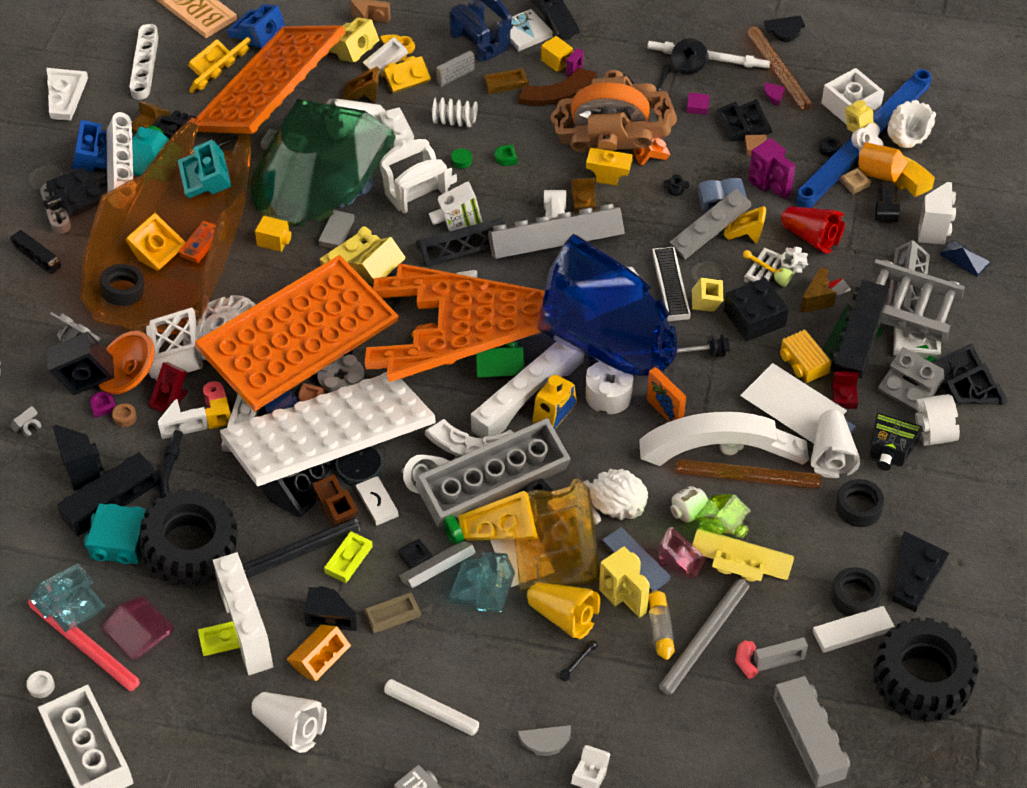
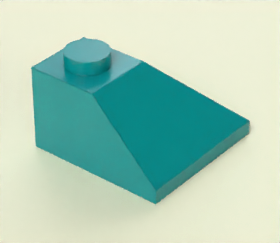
(145, 147)

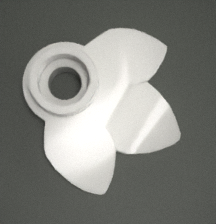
(867, 134)

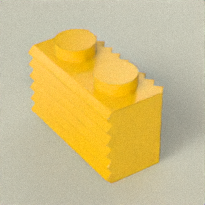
(805, 356)

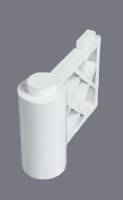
(184, 356)

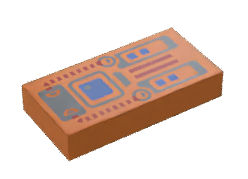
(198, 243)

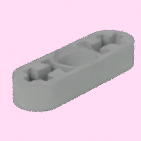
(53, 215)

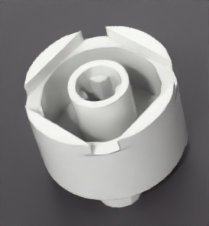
(608, 388)
(937, 419)

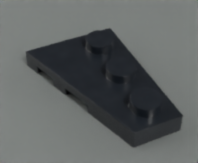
(917, 570)

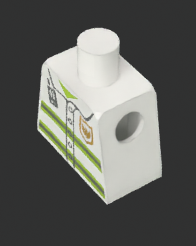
(457, 208)

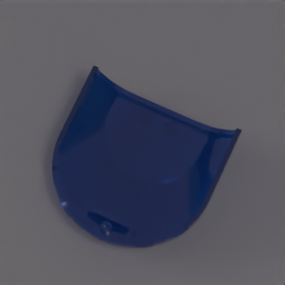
(605, 311)

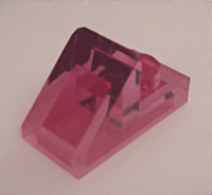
(681, 553)

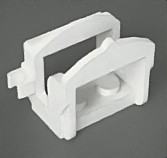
(418, 179)

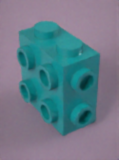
(115, 534)

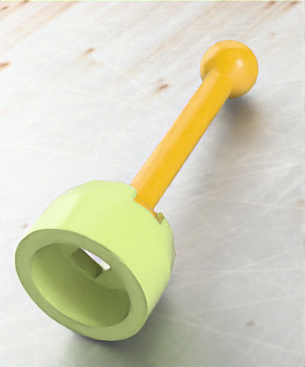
(781, 275)

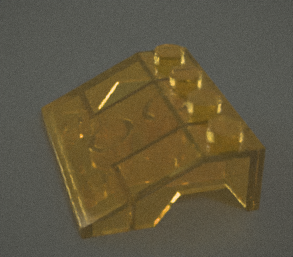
(565, 541)

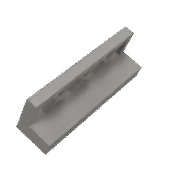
(907, 257)

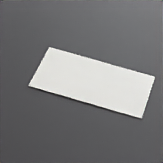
(789, 401)

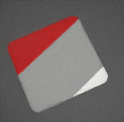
(839, 286)

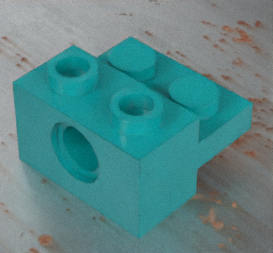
(204, 170)

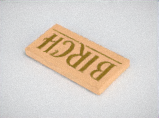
(202, 15)

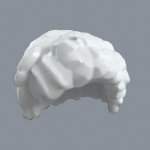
(911, 124)
(619, 494)

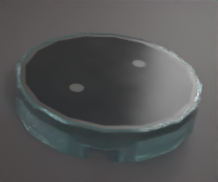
(360, 465)

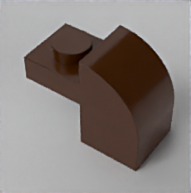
(335, 502)

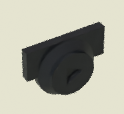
(785, 28)

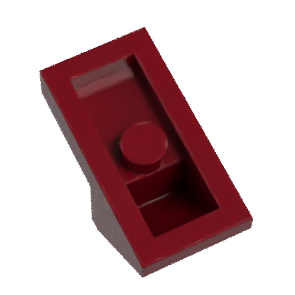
(168, 387)

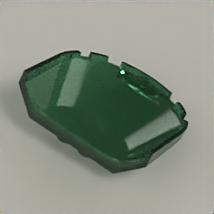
(318, 161)

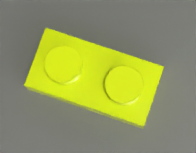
(348, 557)
(218, 638)

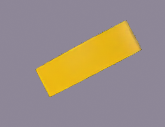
(915, 178)

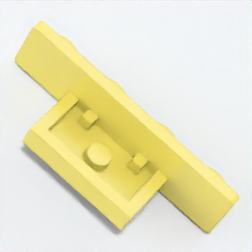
(742, 557)

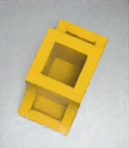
(608, 165)

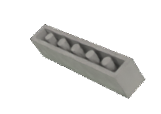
(554, 232)

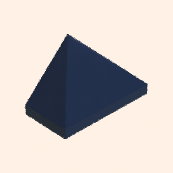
(965, 258)

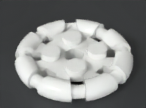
(219, 313)

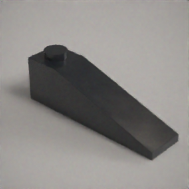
(295, 491)

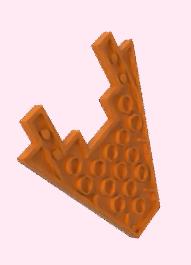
(471, 318)

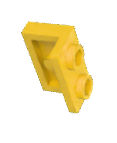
(406, 74)

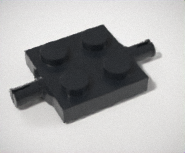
(75, 191)

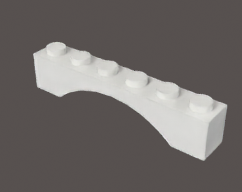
(499, 409)

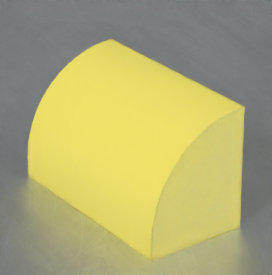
(379, 260)

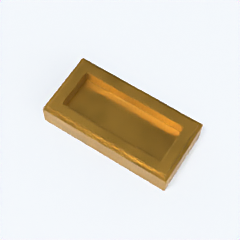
(505, 81)

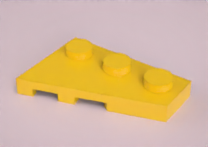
(500, 520)

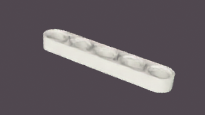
(144, 68)

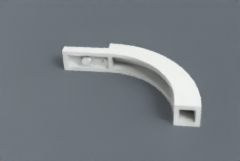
(720, 428)

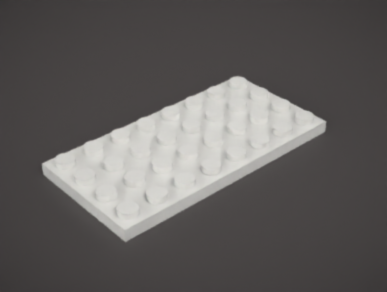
(325, 428)

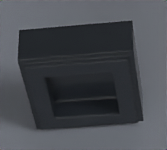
(414, 553)

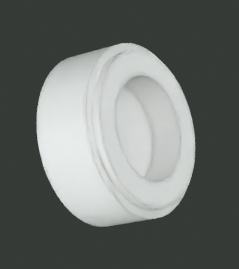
(40, 684)

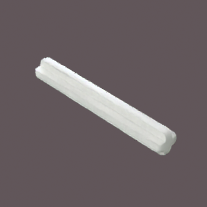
(431, 707)

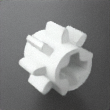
(794, 259)

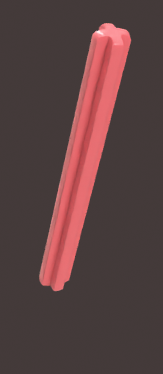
(94, 652)

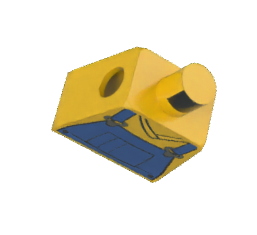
(557, 396)

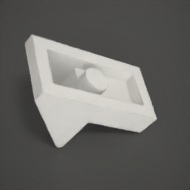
(186, 421)

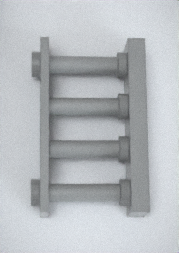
(915, 321)

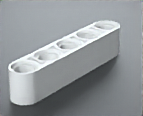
(119, 151)

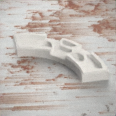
(456, 441)

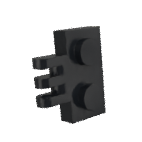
(172, 124)

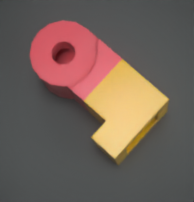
(215, 398)

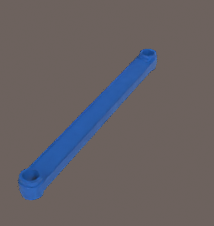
(848, 153)

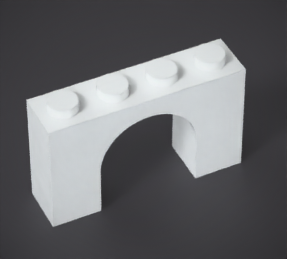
(244, 613)

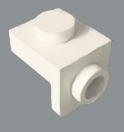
(591, 768)

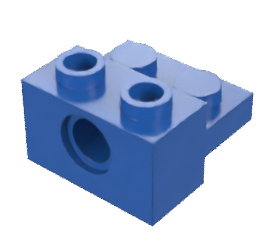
(258, 25)
(86, 148)

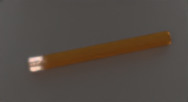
(780, 68)
(748, 473)

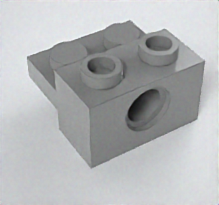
(911, 379)

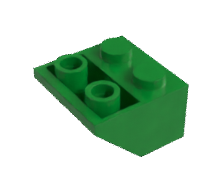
(501, 360)

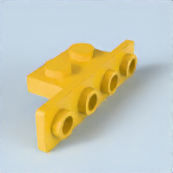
(212, 60)

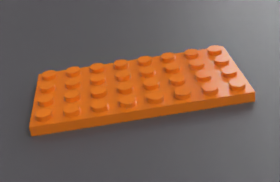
(268, 79)
(296, 332)

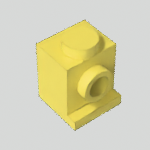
(858, 115)

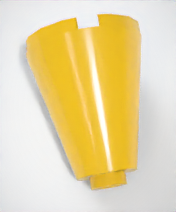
(565, 606)

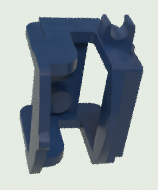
(470, 22)

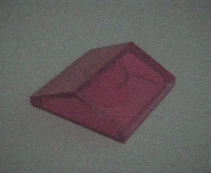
(137, 626)

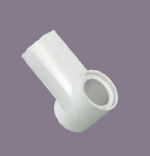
(554, 202)

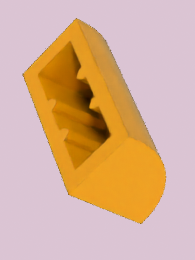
(881, 162)
(319, 652)

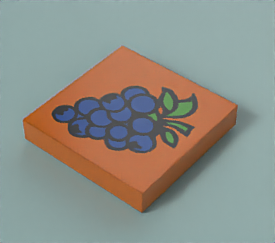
(665, 396)

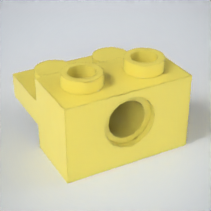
(357, 39)
(622, 581)

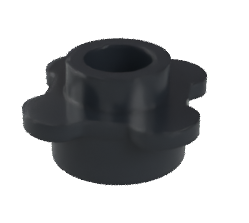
(676, 185)

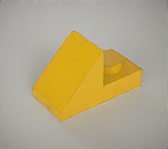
(747, 223)

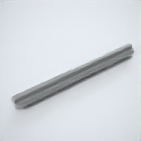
(704, 636)

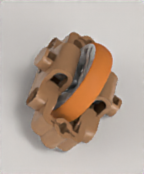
(613, 115)

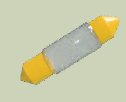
(661, 624)

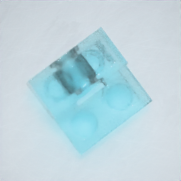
(484, 582)
(68, 598)

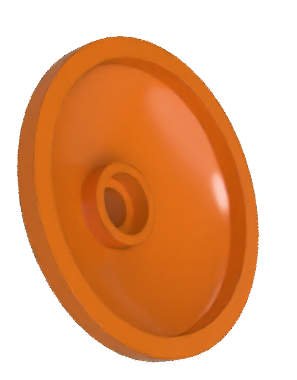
(132, 361)

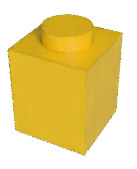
(555, 53)
(272, 233)

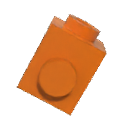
(656, 150)

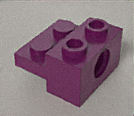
(771, 169)

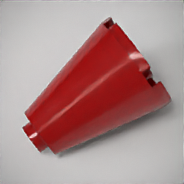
(815, 226)

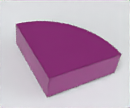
(774, 92)

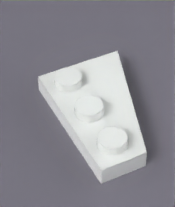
(64, 92)

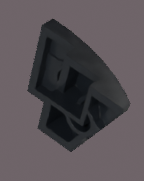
(969, 379)

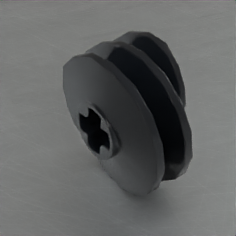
(686, 48)

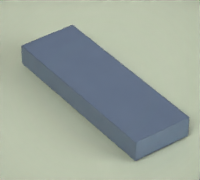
(649, 567)

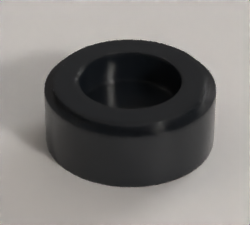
(829, 146)

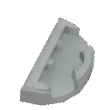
(545, 740)

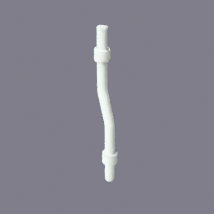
(748, 61)

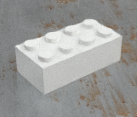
(85, 741)

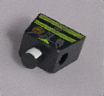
(892, 441)

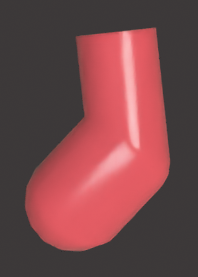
(743, 657)

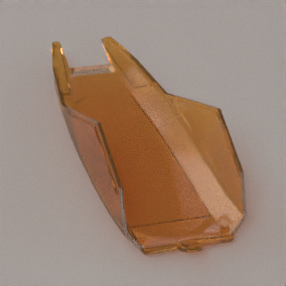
(160, 191)

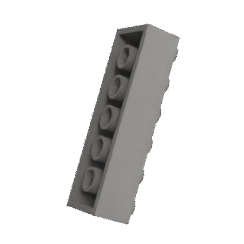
(492, 471)

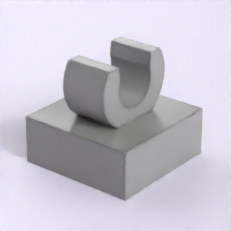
(24, 420)

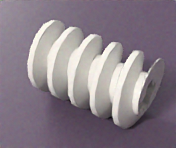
(454, 112)

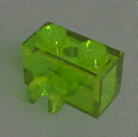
(724, 515)

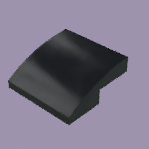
(744, 120)

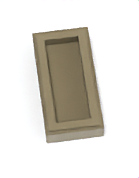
(392, 612)

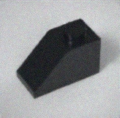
(327, 607)

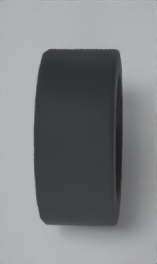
(126, 273)
(864, 488)
(859, 576)

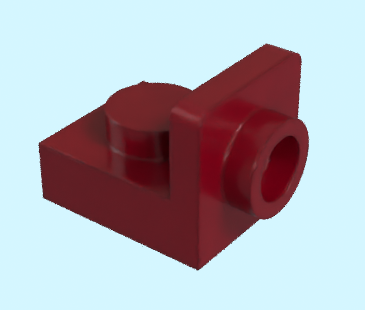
(845, 389)

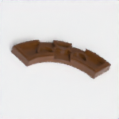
(554, 93)

